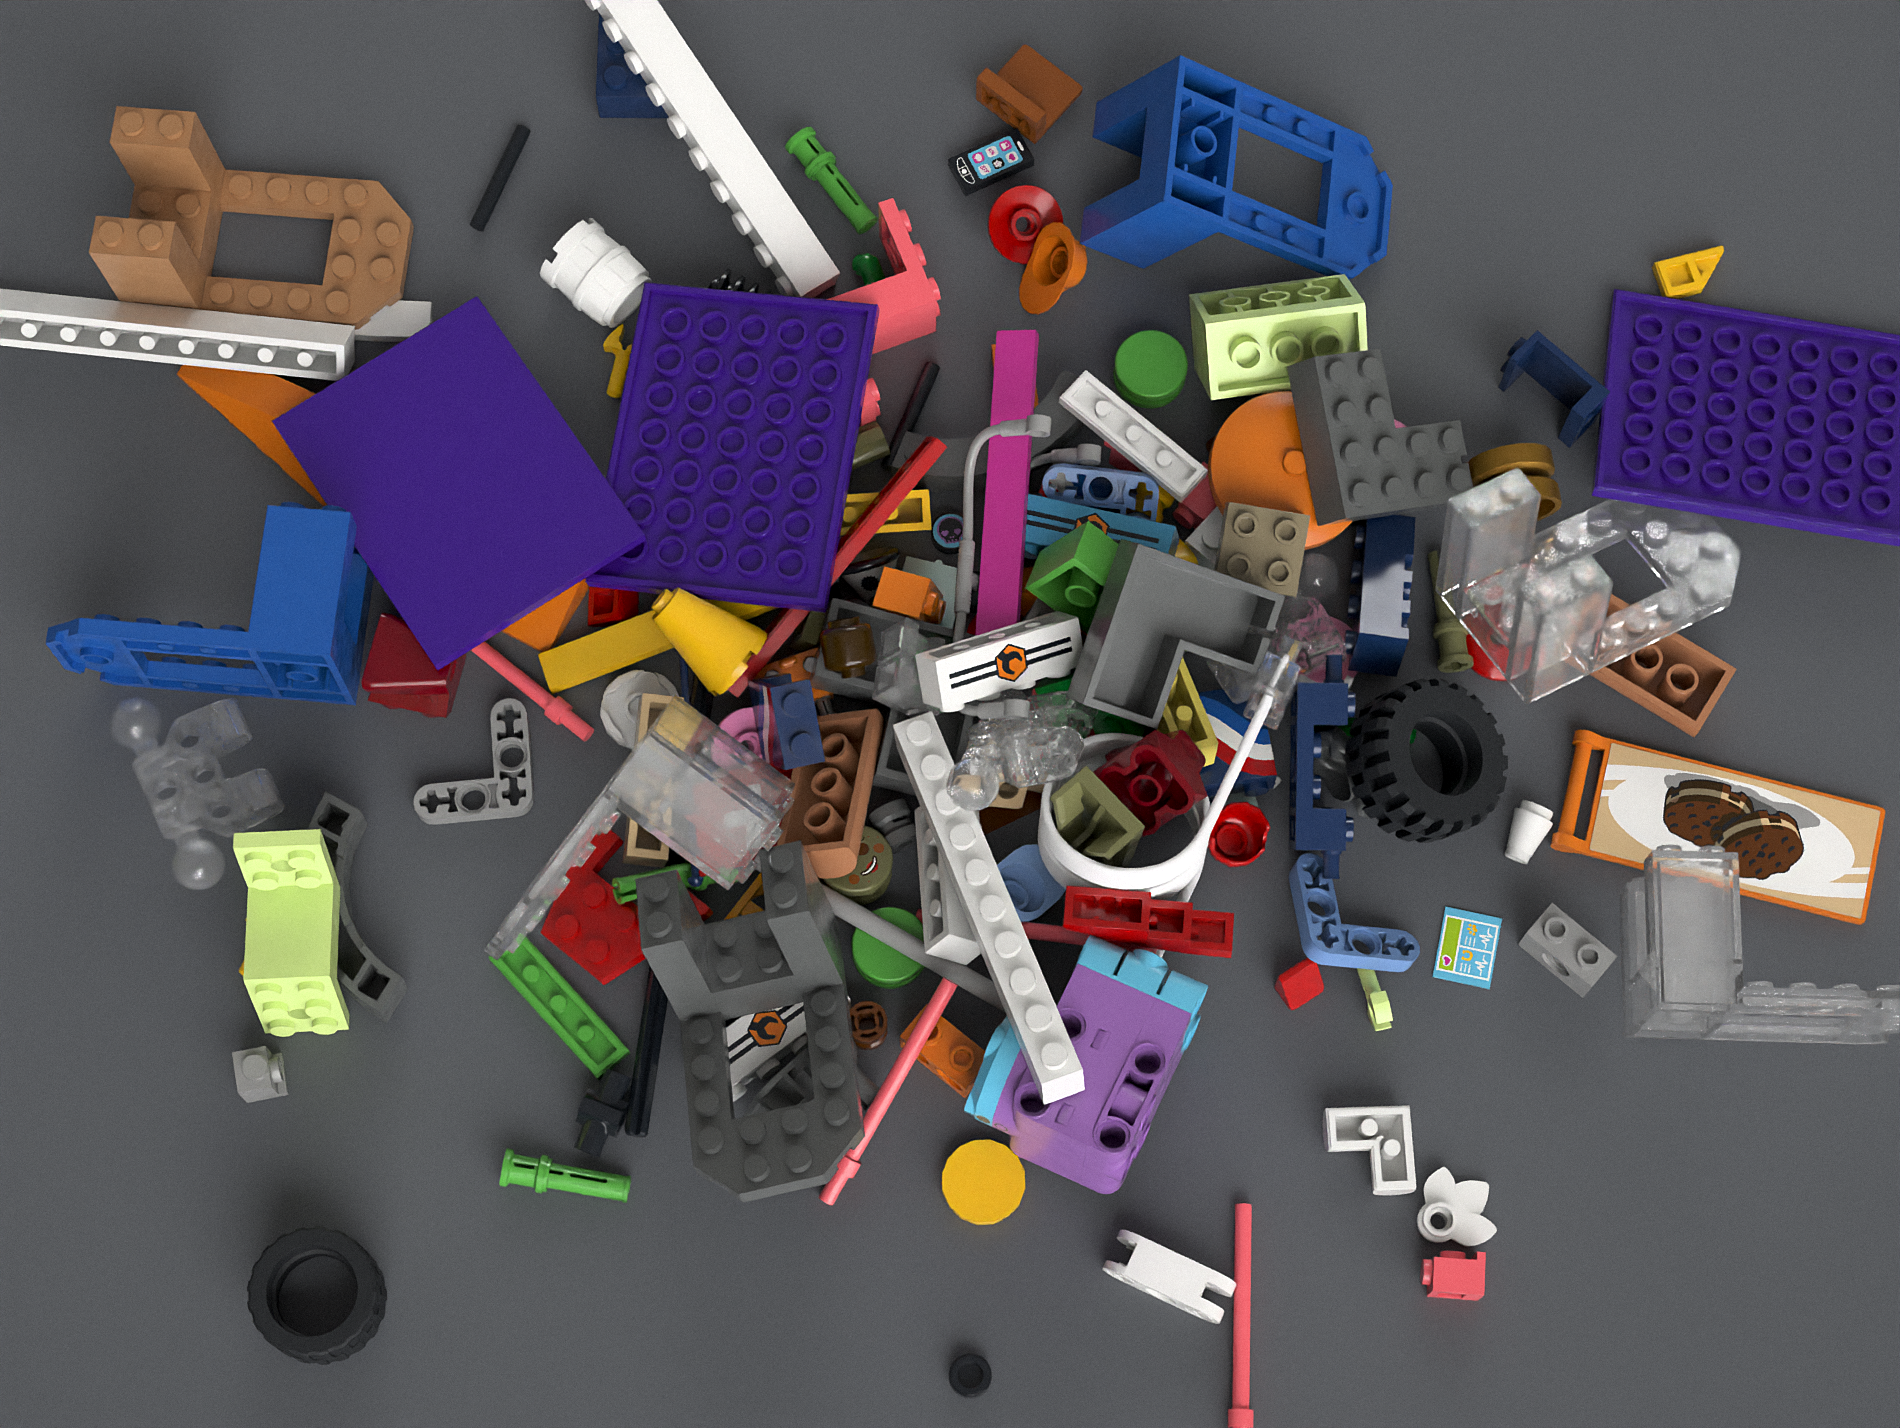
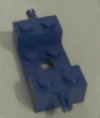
(1312, 826)

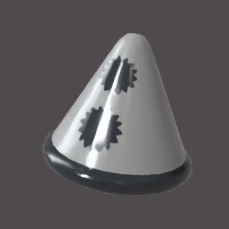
(866, 570)

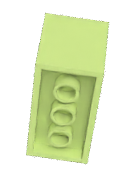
(1254, 332)

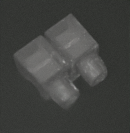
(897, 673)

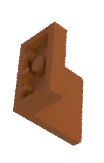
(1027, 93)

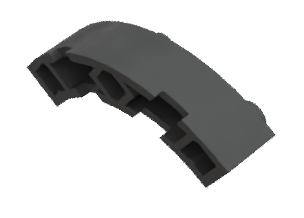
(948, 469)
(358, 969)

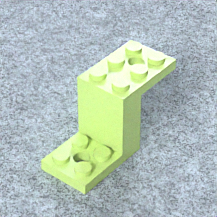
(291, 931)

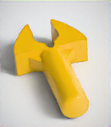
(618, 375)

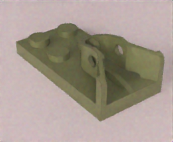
(1096, 820)

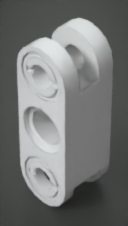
(1170, 1277)

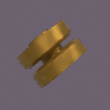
(1533, 461)

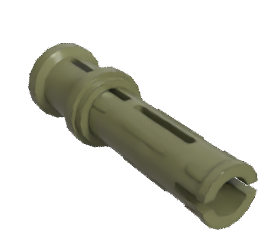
(1448, 630)

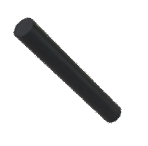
(500, 178)
(912, 410)

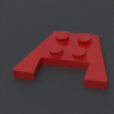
(592, 925)

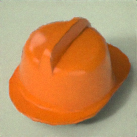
(1054, 267)

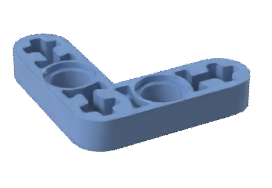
(1119, 498)
(1340, 936)

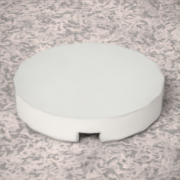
(625, 692)

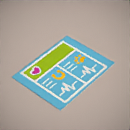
(1467, 947)

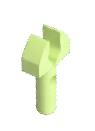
(1378, 1003)

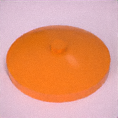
(1262, 463)

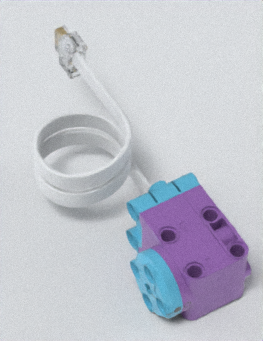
(1119, 1018)

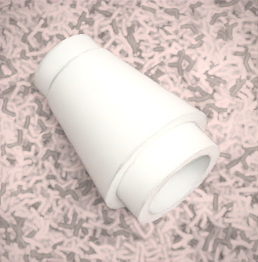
(1527, 831)

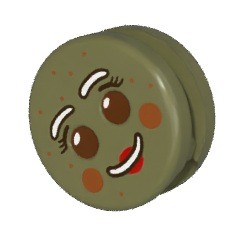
(871, 873)

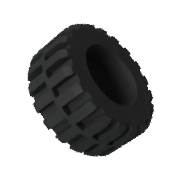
(1468, 753)

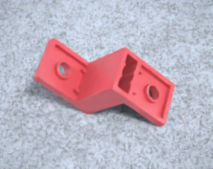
(905, 300)

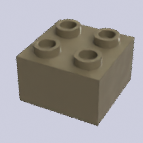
(1262, 546)

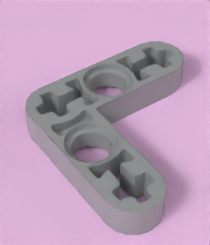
(493, 788)

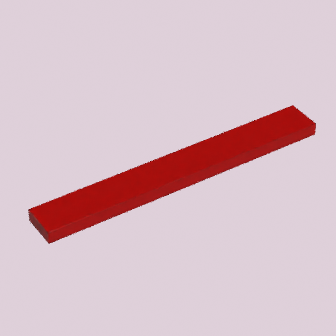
(848, 549)

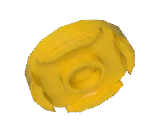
(983, 1182)

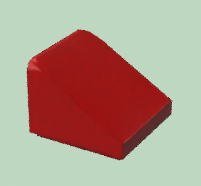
(611, 606)
(1299, 984)

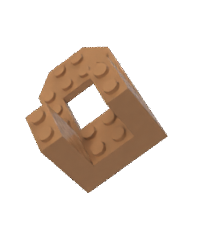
(175, 220)

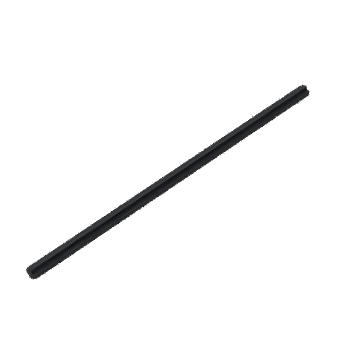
(655, 998)

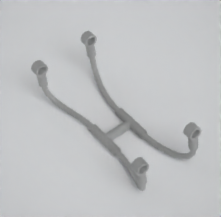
(966, 579)

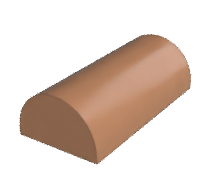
(1669, 678)
(835, 793)

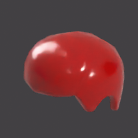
(1238, 834)

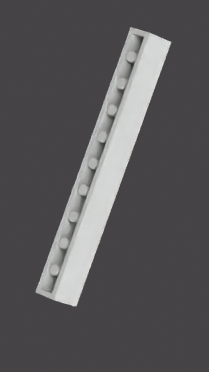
(719, 145)
(176, 335)
(990, 913)

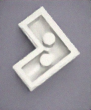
(1382, 1132)

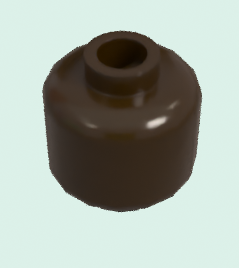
(848, 646)

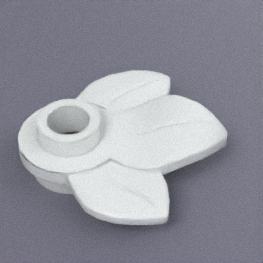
(1460, 1208)

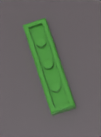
(561, 1008)

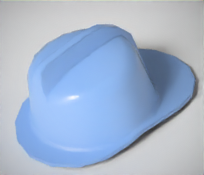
(1029, 882)

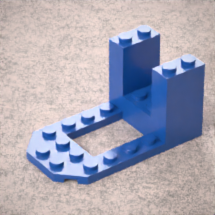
(1186, 132)
(300, 635)

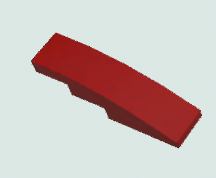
(1147, 922)

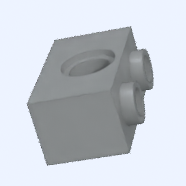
(1567, 950)

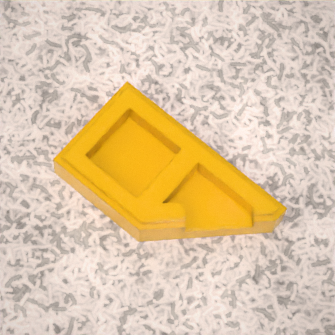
(1686, 273)

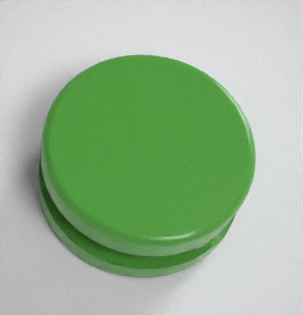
(1150, 369)
(881, 963)

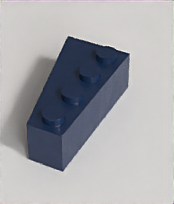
(617, 87)
(1382, 595)

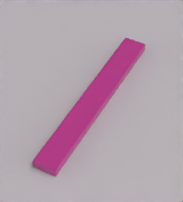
(1007, 483)

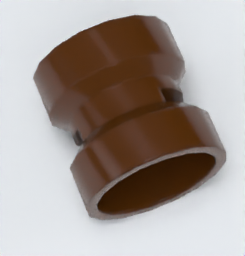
(868, 1032)

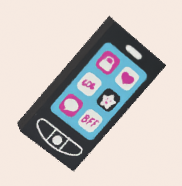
(991, 162)

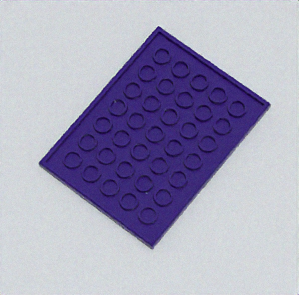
(1751, 417)
(738, 443)
(459, 482)

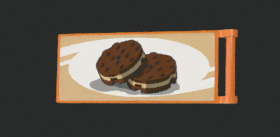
(1789, 839)

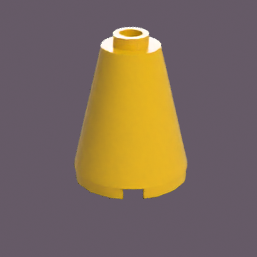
(707, 637)

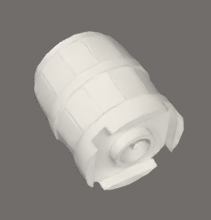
(596, 274)

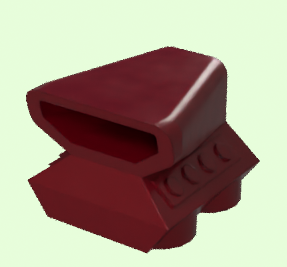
(404, 676)
(1156, 777)

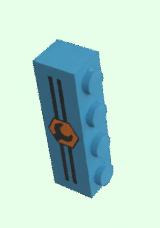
(1053, 519)

